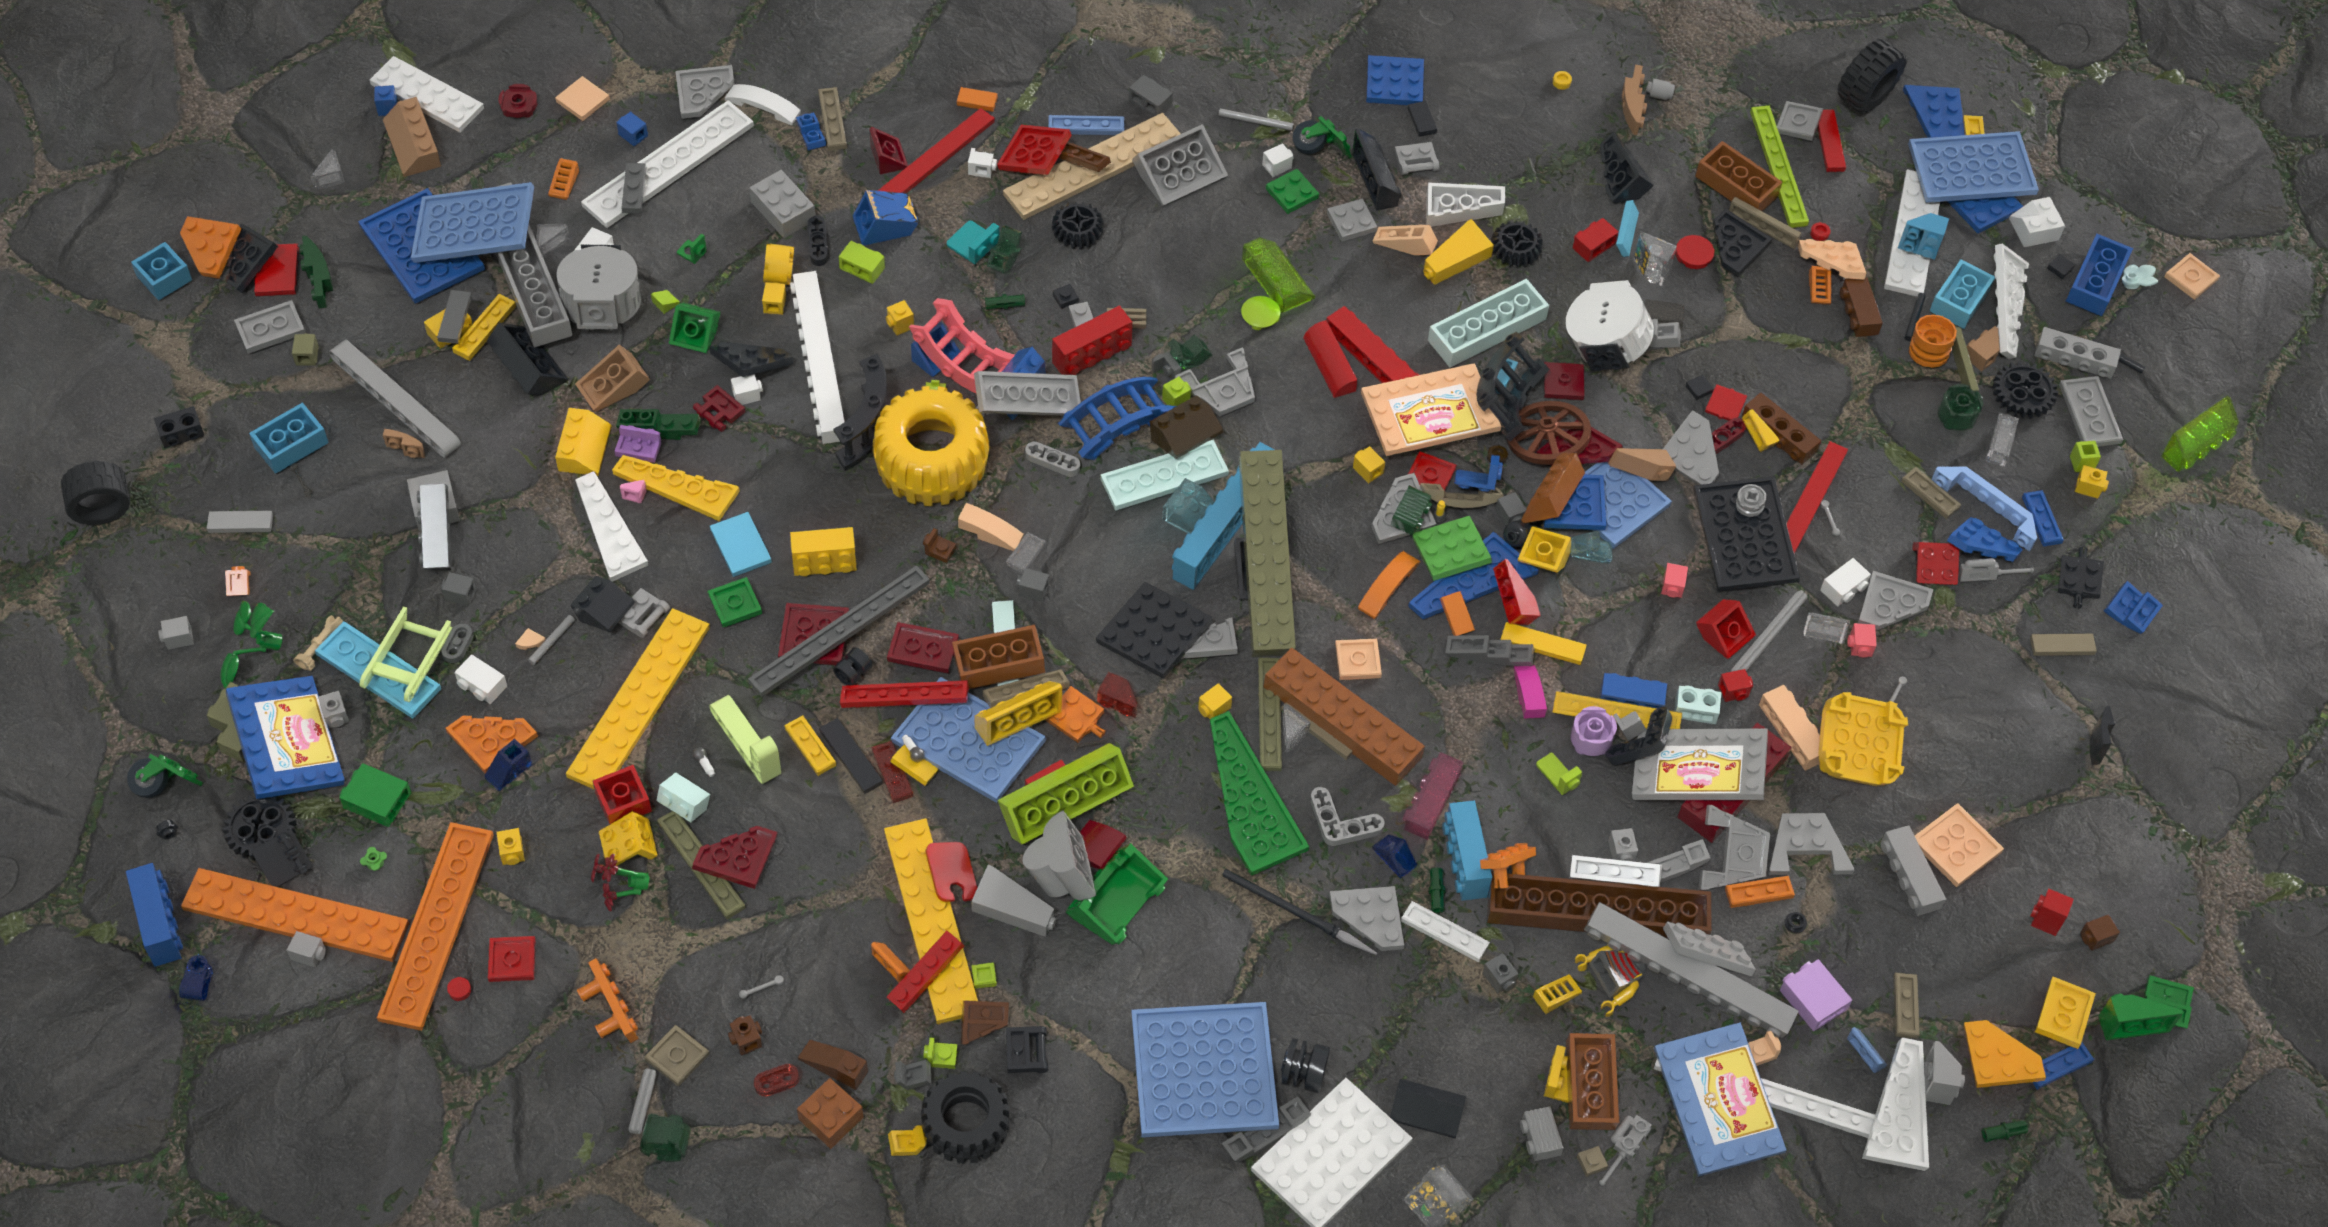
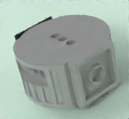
(599, 286)

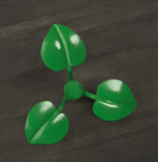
(263, 638)

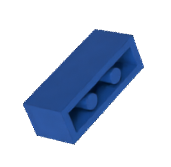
(1633, 690)

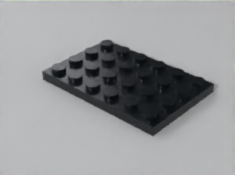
(1745, 548)

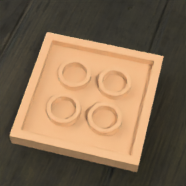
(1957, 845)

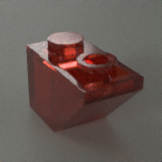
(1118, 695)

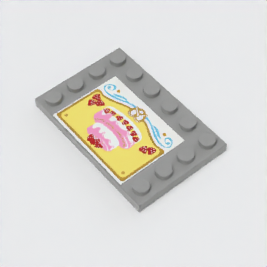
(1704, 766)

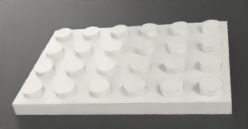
(1331, 1154)

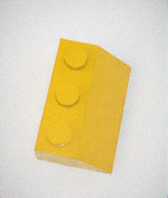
(582, 442)

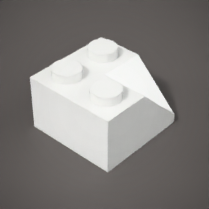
(2037, 222)

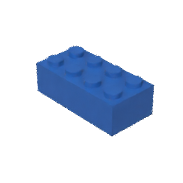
(2099, 274)
(154, 914)

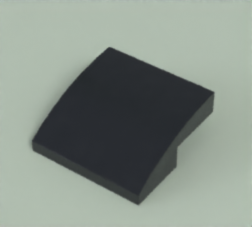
(2100, 737)

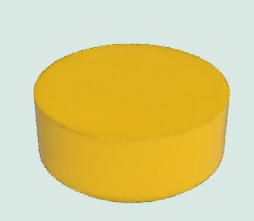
(1562, 80)

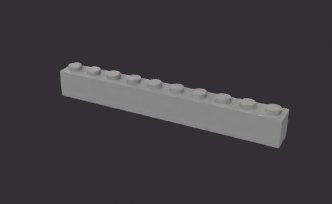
(1698, 976)

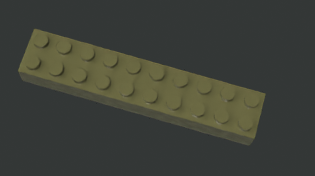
(1266, 553)

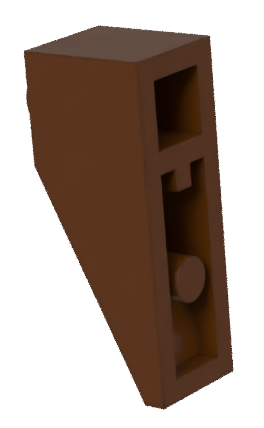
(835, 1063)

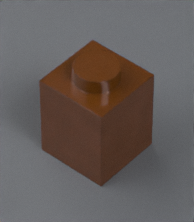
(2099, 932)

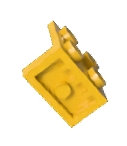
(628, 838)
(1557, 1079)

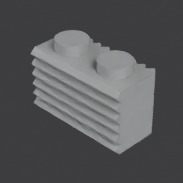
(1541, 1133)

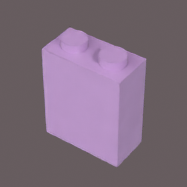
(1815, 994)

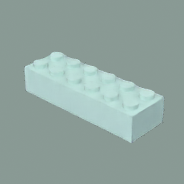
(1488, 323)

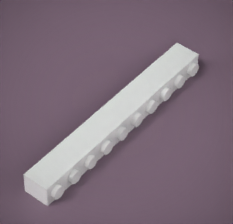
(819, 355)

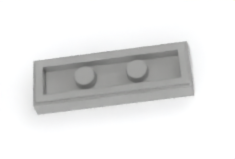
(239, 521)

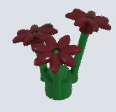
(636, 880)

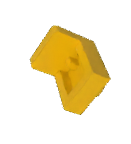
(907, 1141)

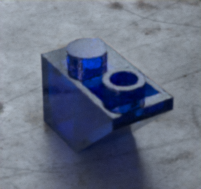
(508, 764)

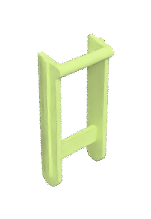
(413, 680)

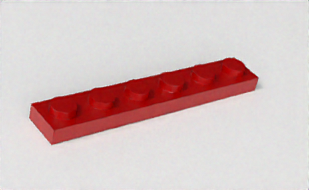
(904, 694)

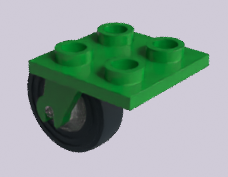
(1312, 136)
(150, 775)

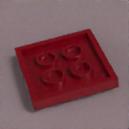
(804, 621)

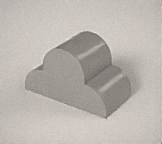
(1060, 860)

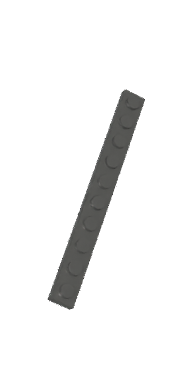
(838, 631)

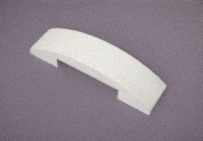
(765, 100)

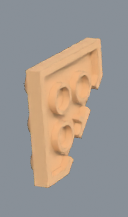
(1836, 255)

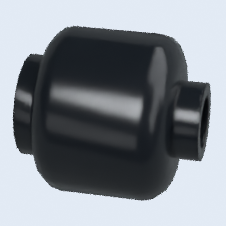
(1516, 533)

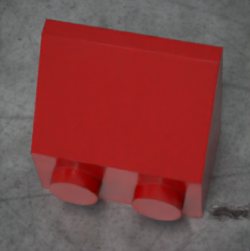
(1726, 627)

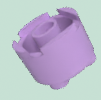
(1593, 731)

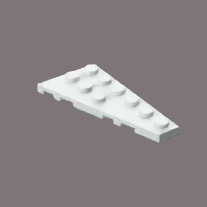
(2010, 297)
(1901, 1119)

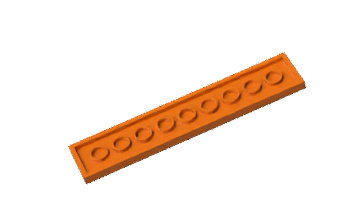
(290, 911)
(435, 926)

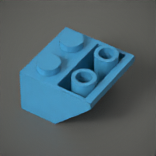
(1924, 235)

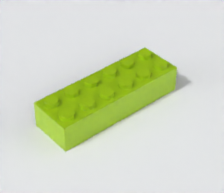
(1068, 789)

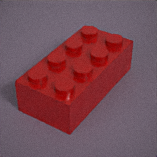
(1092, 341)

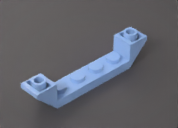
(1948, 476)

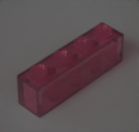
(1433, 795)

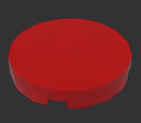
(1694, 251)

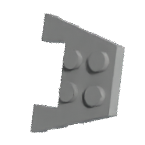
(1225, 391)
(1807, 836)
(1743, 854)

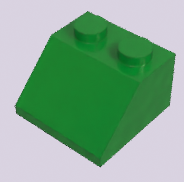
(694, 327)

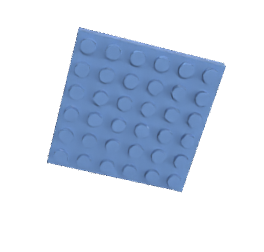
(1204, 1069)

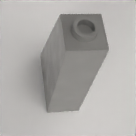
(1011, 903)

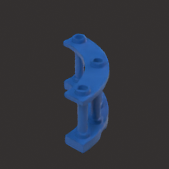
(1127, 424)

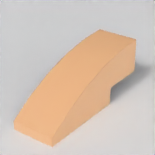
(989, 527)

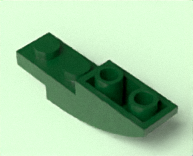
(316, 270)
(668, 425)

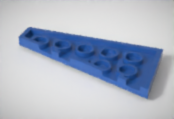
(1937, 109)
(1472, 582)

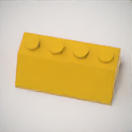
(1019, 712)

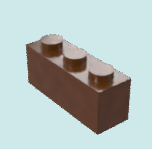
(1861, 307)

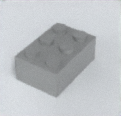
(782, 203)

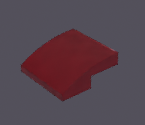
(1101, 842)

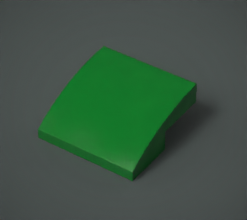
(2171, 994)

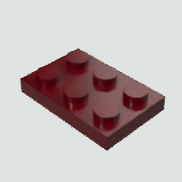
(922, 647)

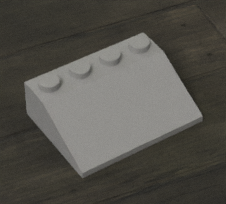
(1180, 165)

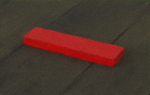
(1831, 142)

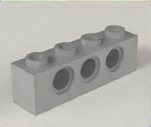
(2077, 352)

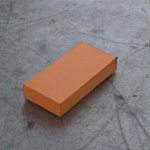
(977, 99)
(1457, 614)

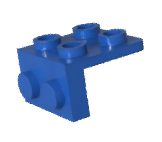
(1483, 481)

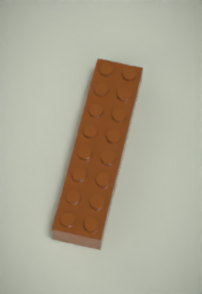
(1344, 716)

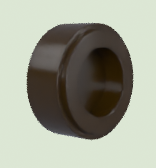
(1498, 451)

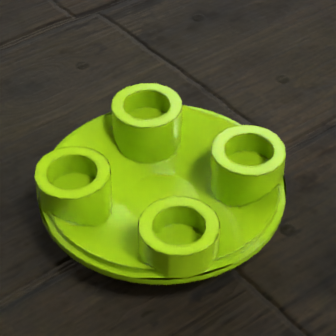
(1260, 312)

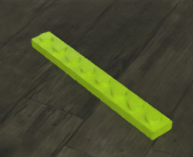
(1779, 166)

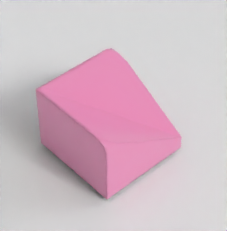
(633, 491)

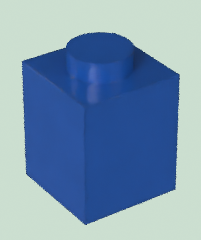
(385, 99)
(632, 128)

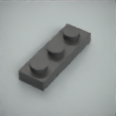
(633, 188)

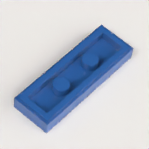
(2043, 518)
(2064, 1063)

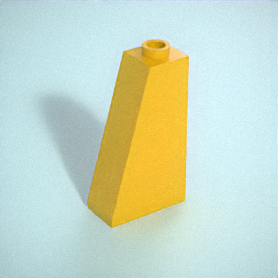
(1459, 252)

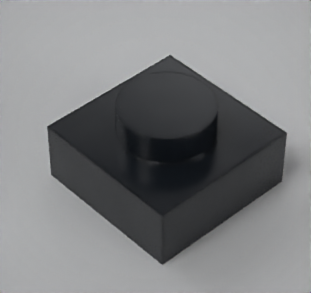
(1065, 296)

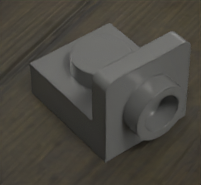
(1167, 363)

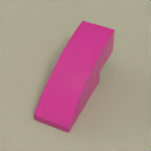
(1530, 692)

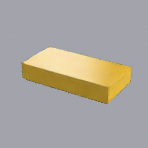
(921, 771)

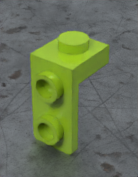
(1558, 774)

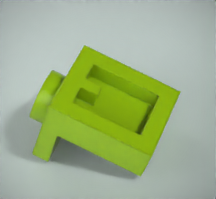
(941, 1054)

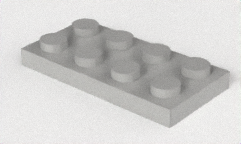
(1709, 948)

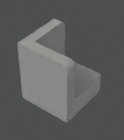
(1630, 725)

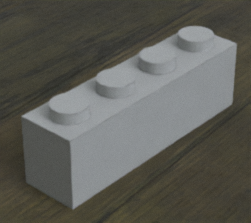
(1912, 870)

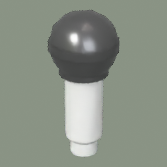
(916, 753)
(700, 755)

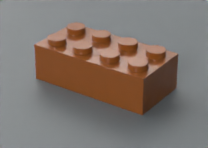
(1738, 177)
(999, 656)
(1592, 1081)

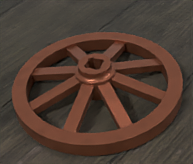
(1548, 429)

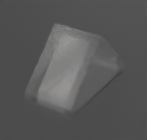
(328, 172)
(551, 237)
(1294, 727)

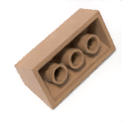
(411, 138)

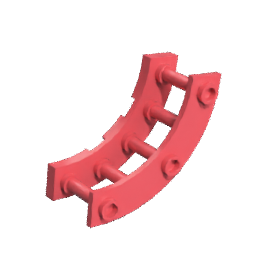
(971, 340)

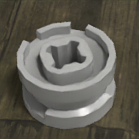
(1751, 500)

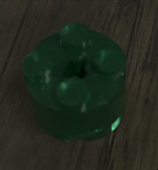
(1960, 407)
(665, 1137)

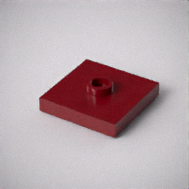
(1564, 381)

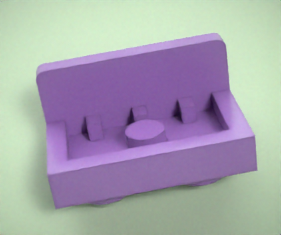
(638, 443)

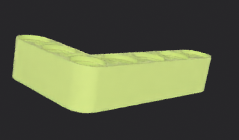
(758, 753)

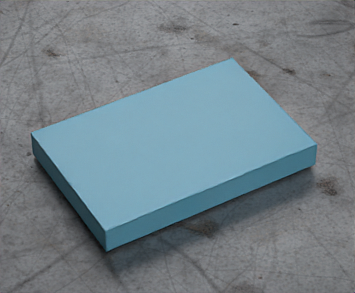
(740, 544)

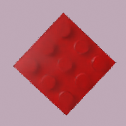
(1034, 149)

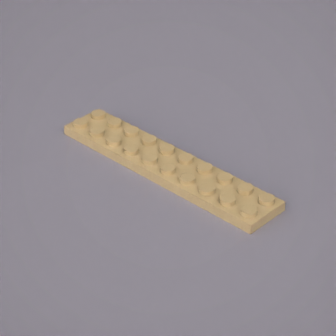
(1069, 179)

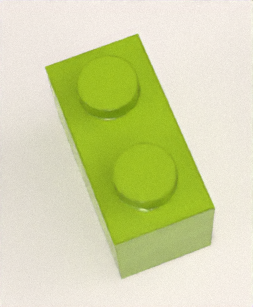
(861, 262)

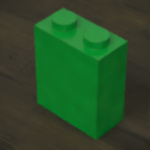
(375, 795)

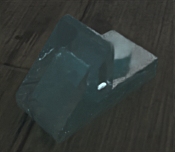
(1590, 547)

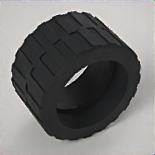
(95, 493)

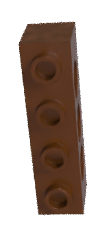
(1793, 436)

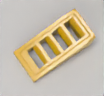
(1760, 432)
(1546, 1005)

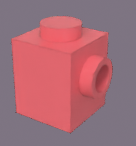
(1862, 640)

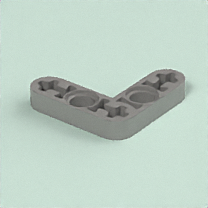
(1341, 828)

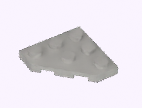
(702, 88)
(1694, 450)
(1381, 525)
(1892, 600)
(1371, 914)

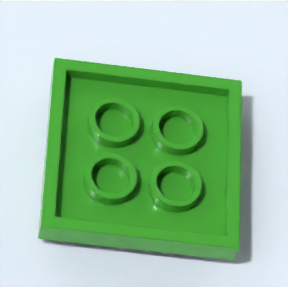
(1451, 548)

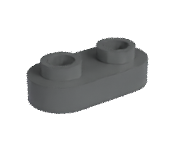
(457, 645)

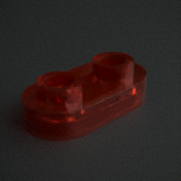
(775, 1079)

